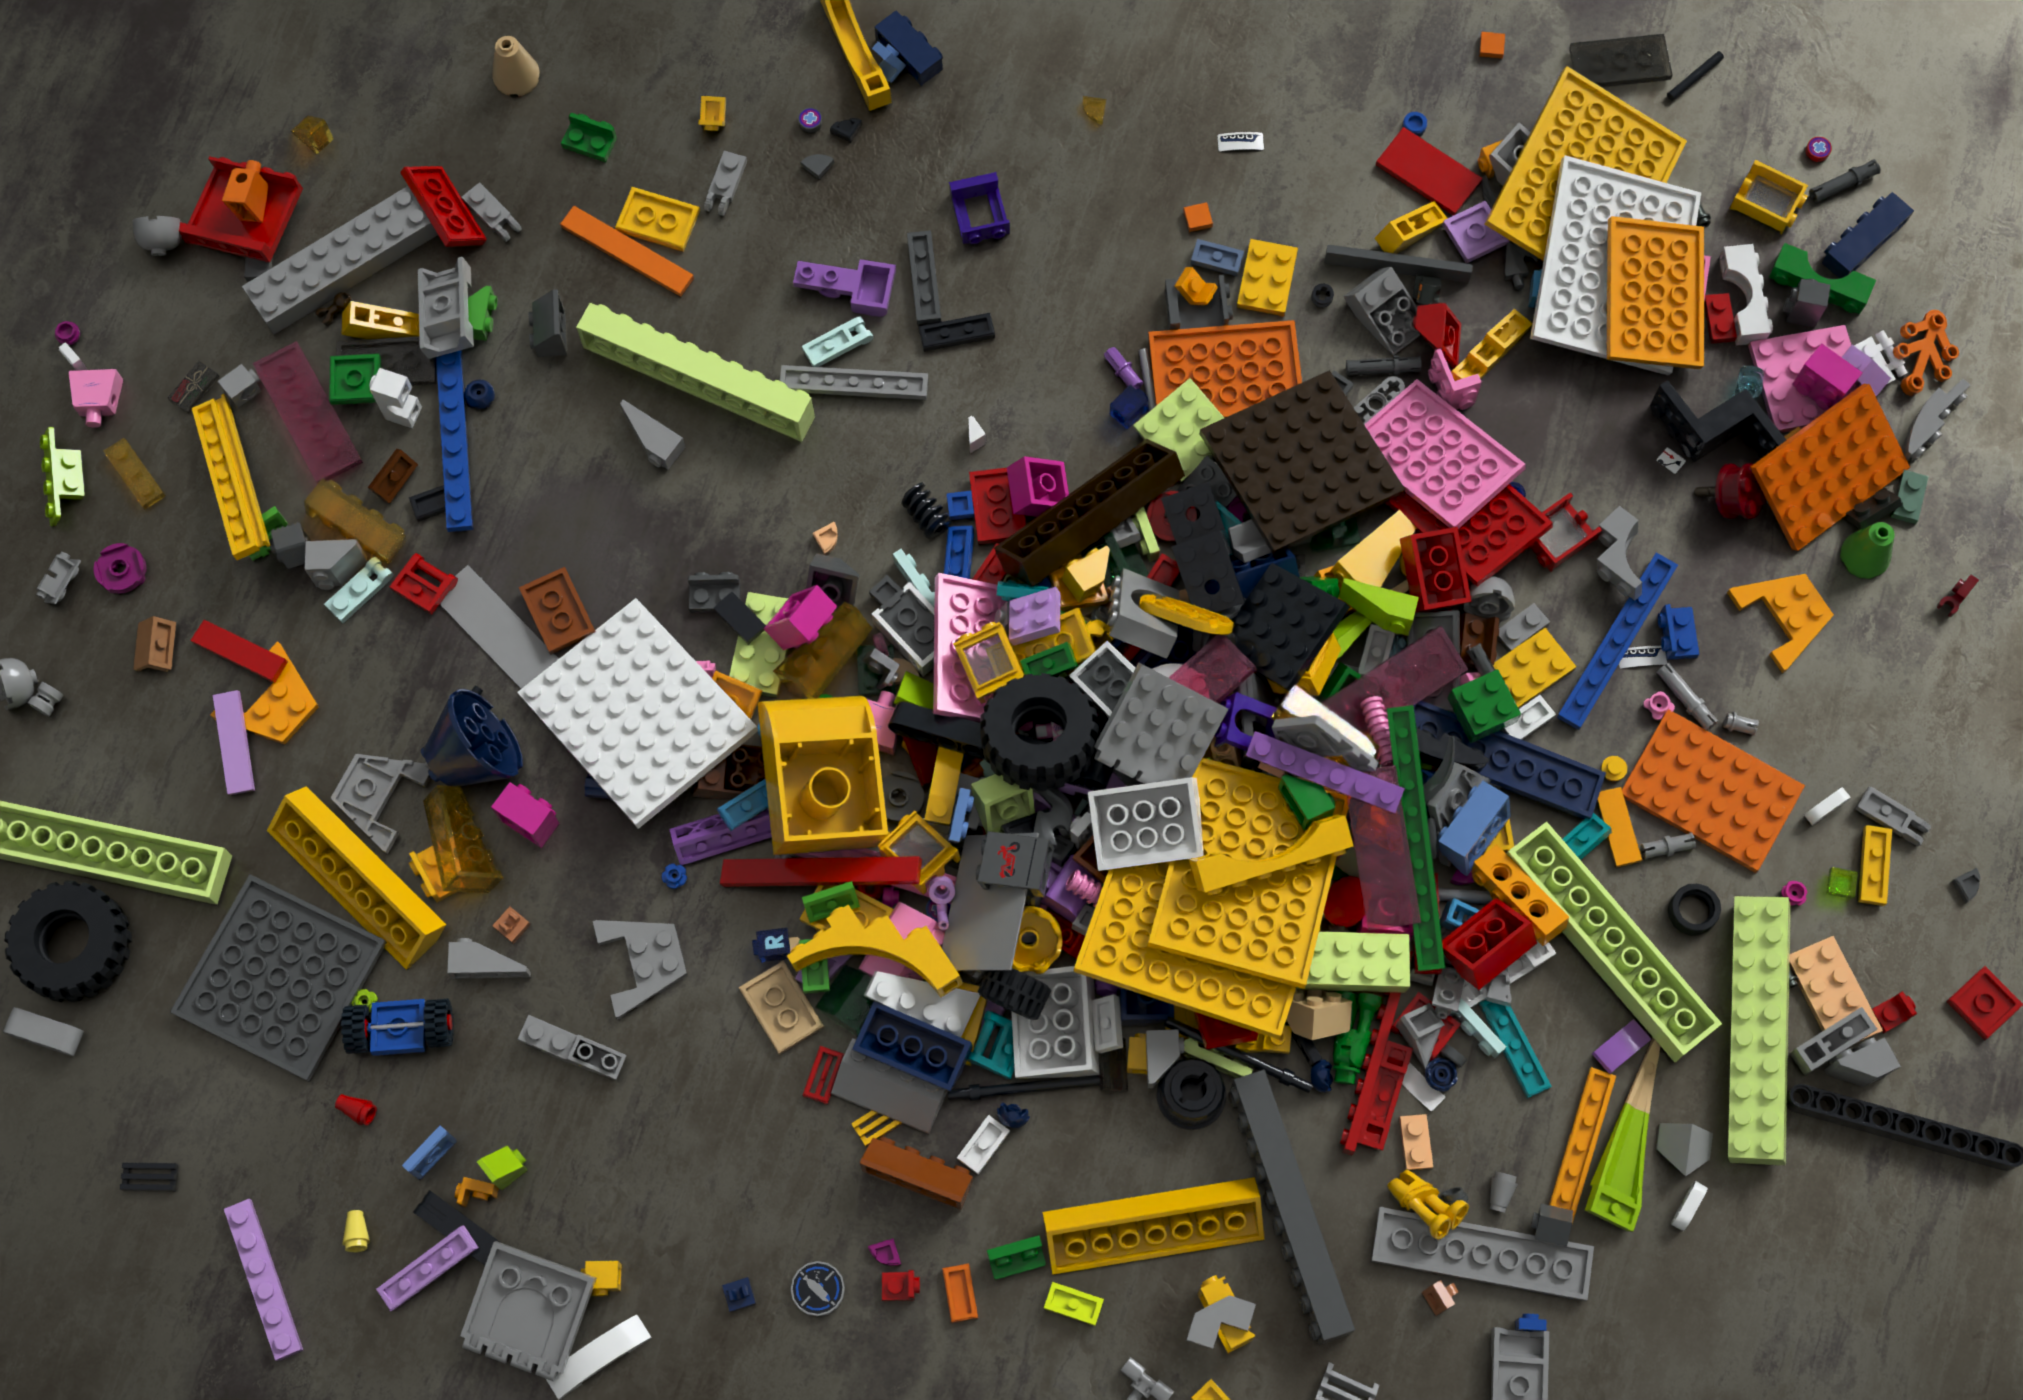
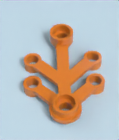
(1926, 350)

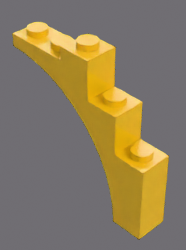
(881, 939)

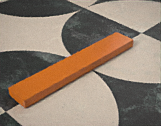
(627, 251)

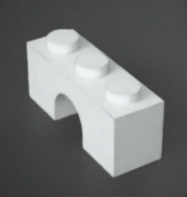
(393, 397)

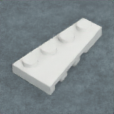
(922, 1001)

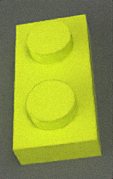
(1073, 1303)

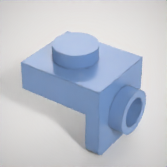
(891, 63)

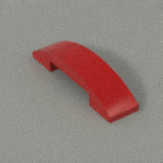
(1385, 1095)

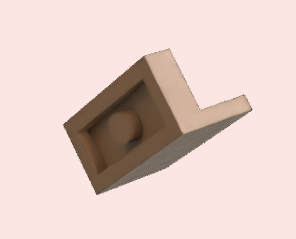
(155, 644)

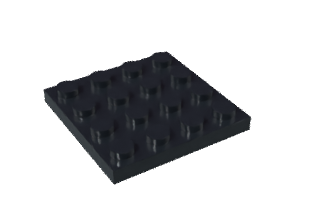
(1285, 625)

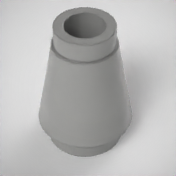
(1502, 1190)

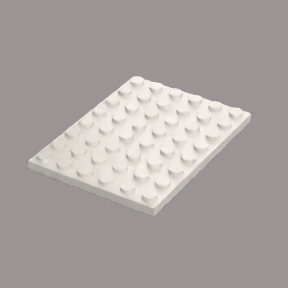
(1574, 269)
(637, 712)

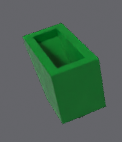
(1306, 800)

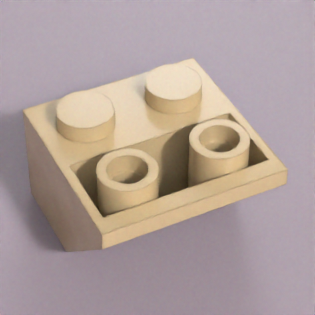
(1319, 1014)

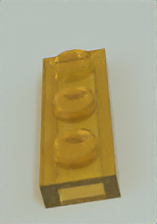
(134, 473)

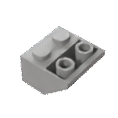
(1865, 1064)

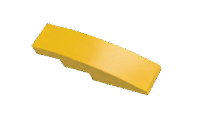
(1493, 346)

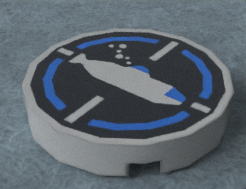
(817, 1288)

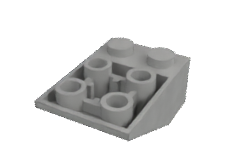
(1385, 309)

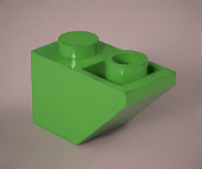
(480, 312)

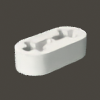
(1827, 806)
(1689, 1206)

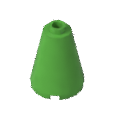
(1868, 550)

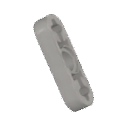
(1379, 394)

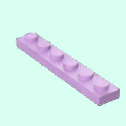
(263, 1279)

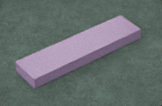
(233, 742)
(427, 1268)

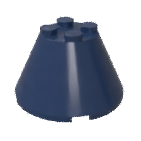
(471, 743)

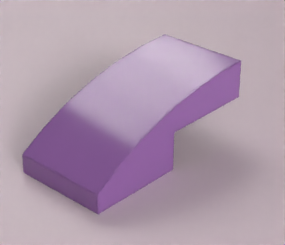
(1621, 1046)

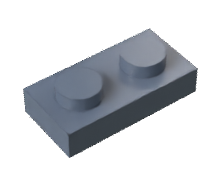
(1217, 257)

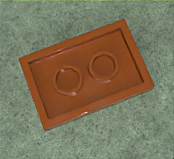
(557, 610)

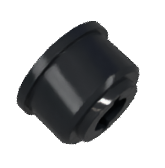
(1191, 1094)

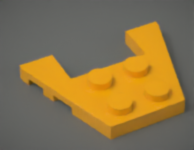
(1794, 606)
(282, 706)

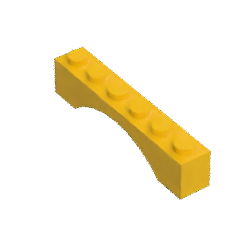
(860, 60)
(1322, 838)

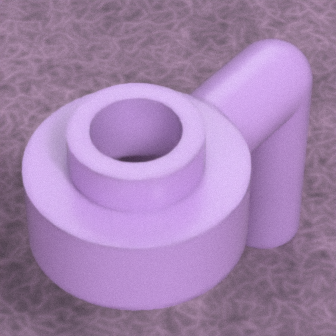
(941, 898)

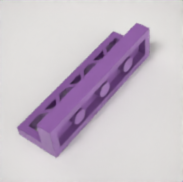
(718, 839)

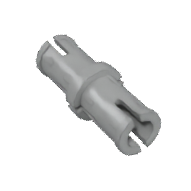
(1667, 846)

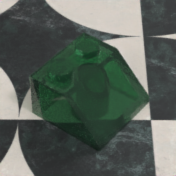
(846, 999)

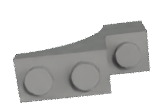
(1612, 565)

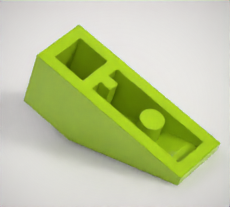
(1384, 607)

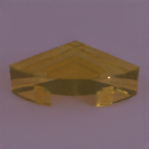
(1094, 108)

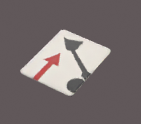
(1671, 460)

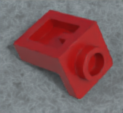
(1894, 1011)
(900, 1286)

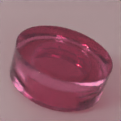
(879, 643)

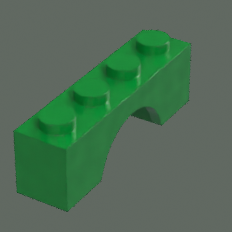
(1847, 292)

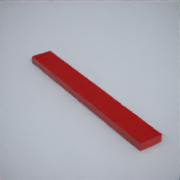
(821, 871)

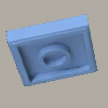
(429, 1153)

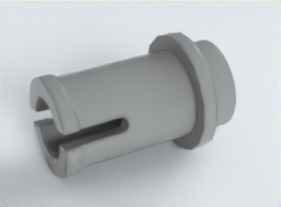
(1740, 723)

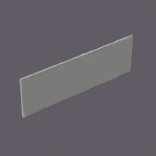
(497, 628)

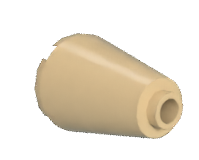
(513, 67)

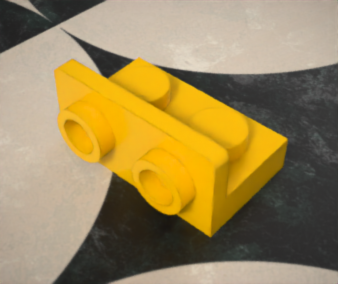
(426, 866)

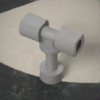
(1143, 1383)

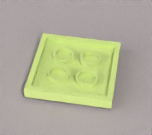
(1178, 422)

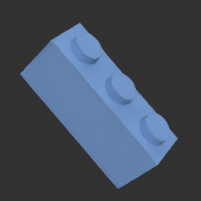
(1474, 826)

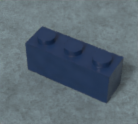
(914, 50)

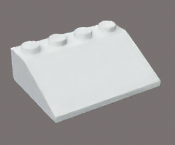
(1146, 823)
(1063, 1036)

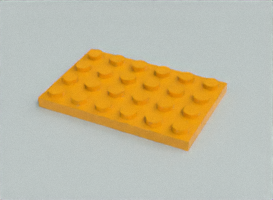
(1655, 293)

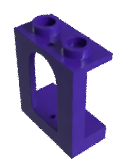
(972, 188)
(1228, 731)

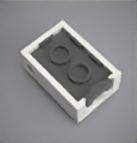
(909, 625)
(1104, 677)

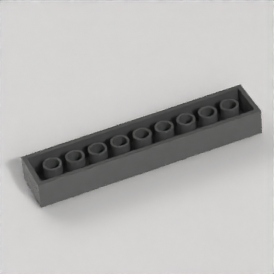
(1291, 1208)

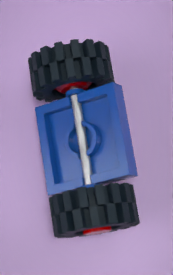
(397, 1026)

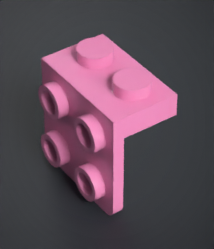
(1457, 393)

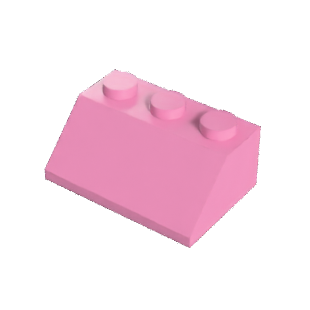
(905, 920)

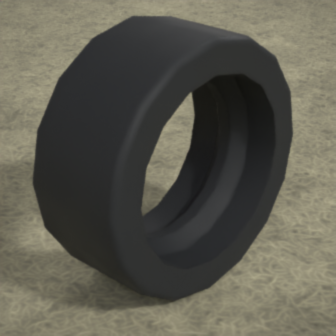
(1705, 893)

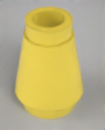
(355, 1232)

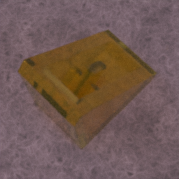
(313, 133)

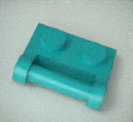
(1002, 1053)

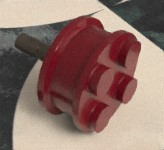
(1735, 492)

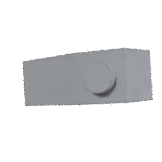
(658, 441)
(474, 960)
(1833, 1041)

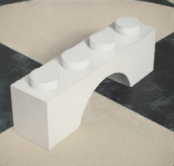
(1740, 266)

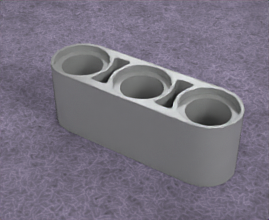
(43, 1031)

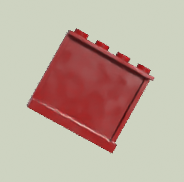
(218, 228)

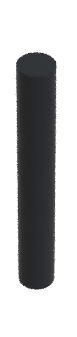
(1695, 75)

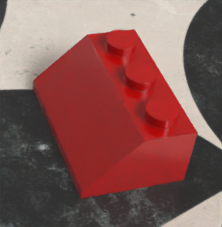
(1435, 569)
(1488, 943)

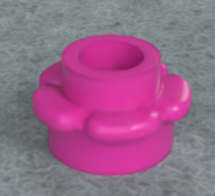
(1797, 887)
(890, 896)

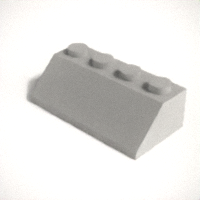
(887, 1091)

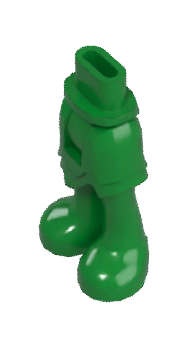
(1351, 1046)

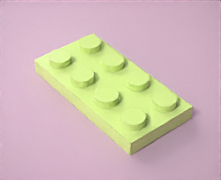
(756, 661)

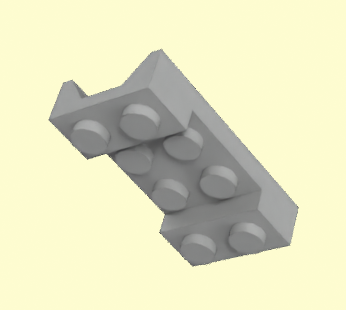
(444, 310)
(1519, 1364)

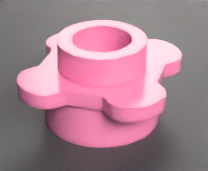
(1662, 699)

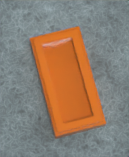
(960, 1293)

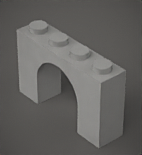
(1132, 623)

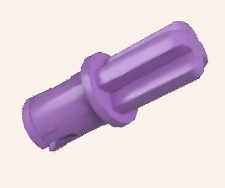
(1122, 368)

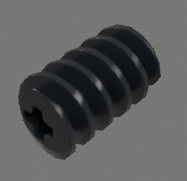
(924, 512)

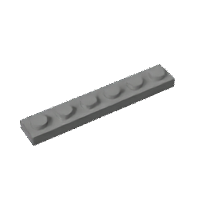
(856, 382)

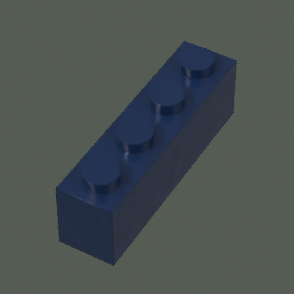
(1867, 236)

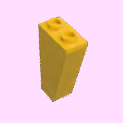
(1376, 554)

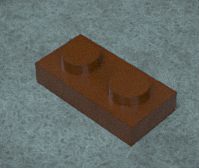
(392, 476)

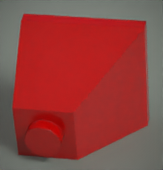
(1440, 329)

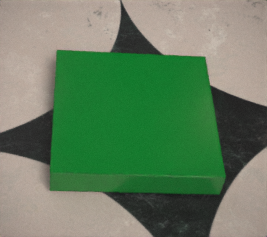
(351, 378)

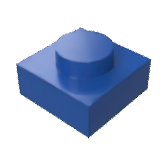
(960, 505)
(1530, 1323)

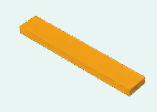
(1582, 1140)

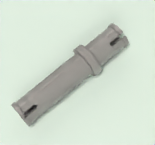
(1693, 704)

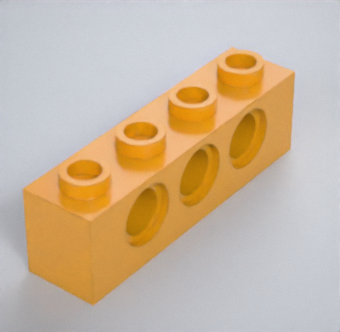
(1498, 863)

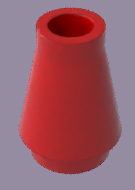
(357, 1109)

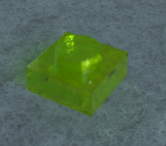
(1842, 882)

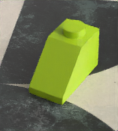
(503, 1166)

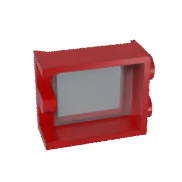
(1567, 536)

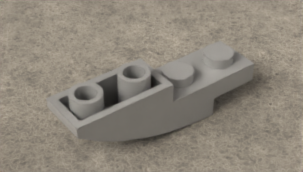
(1930, 419)
(571, 1048)

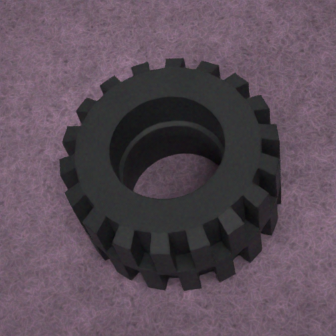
(1015, 992)

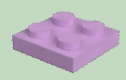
(1471, 235)
(1034, 616)

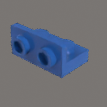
(1678, 632)

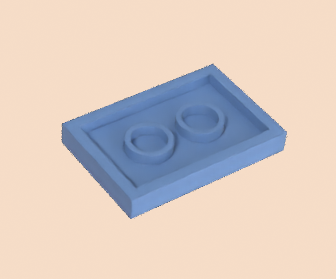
(962, 806)

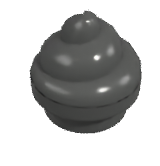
(1454, 1194)

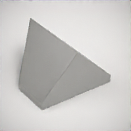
(1421, 1031)
(1684, 1145)

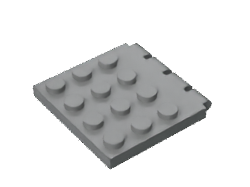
(1158, 729)
(527, 1311)

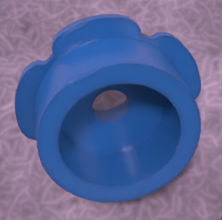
(677, 882)

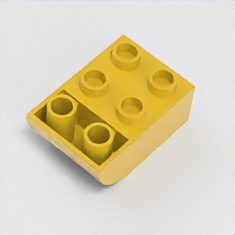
(822, 774)

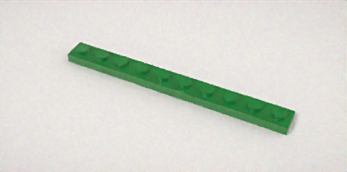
(1409, 772)

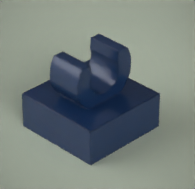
(739, 1294)

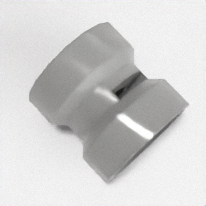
(47, 693)

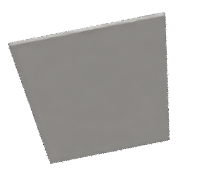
(982, 921)

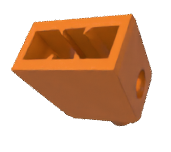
(247, 193)

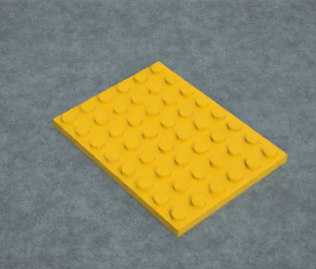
(1584, 125)
(1260, 926)
(1119, 955)

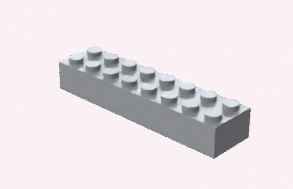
(340, 260)

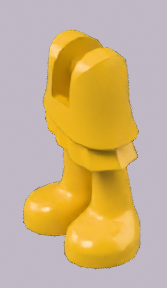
(1416, 1193)

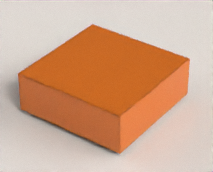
(1492, 45)
(1198, 217)

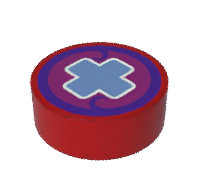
(1818, 149)

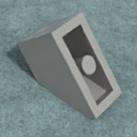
(1162, 1052)

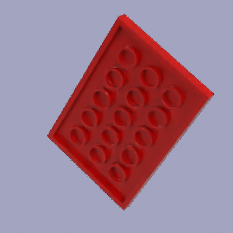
(1490, 536)

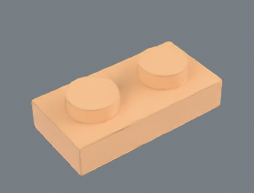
(1416, 1142)

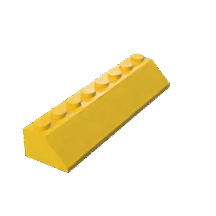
(355, 876)
(1153, 1225)

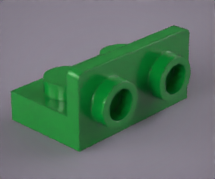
(589, 137)
(1016, 1257)

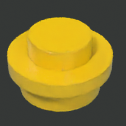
(1614, 768)

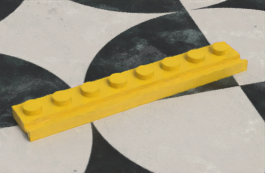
(230, 477)

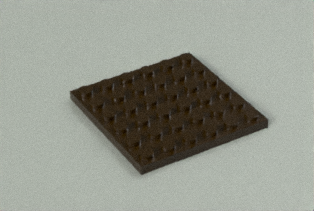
(1301, 462)

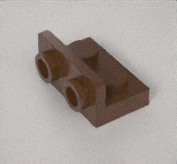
(1475, 631)

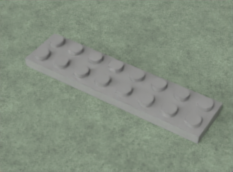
(1483, 1255)

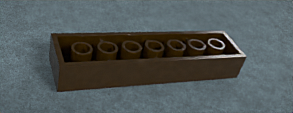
(1089, 512)

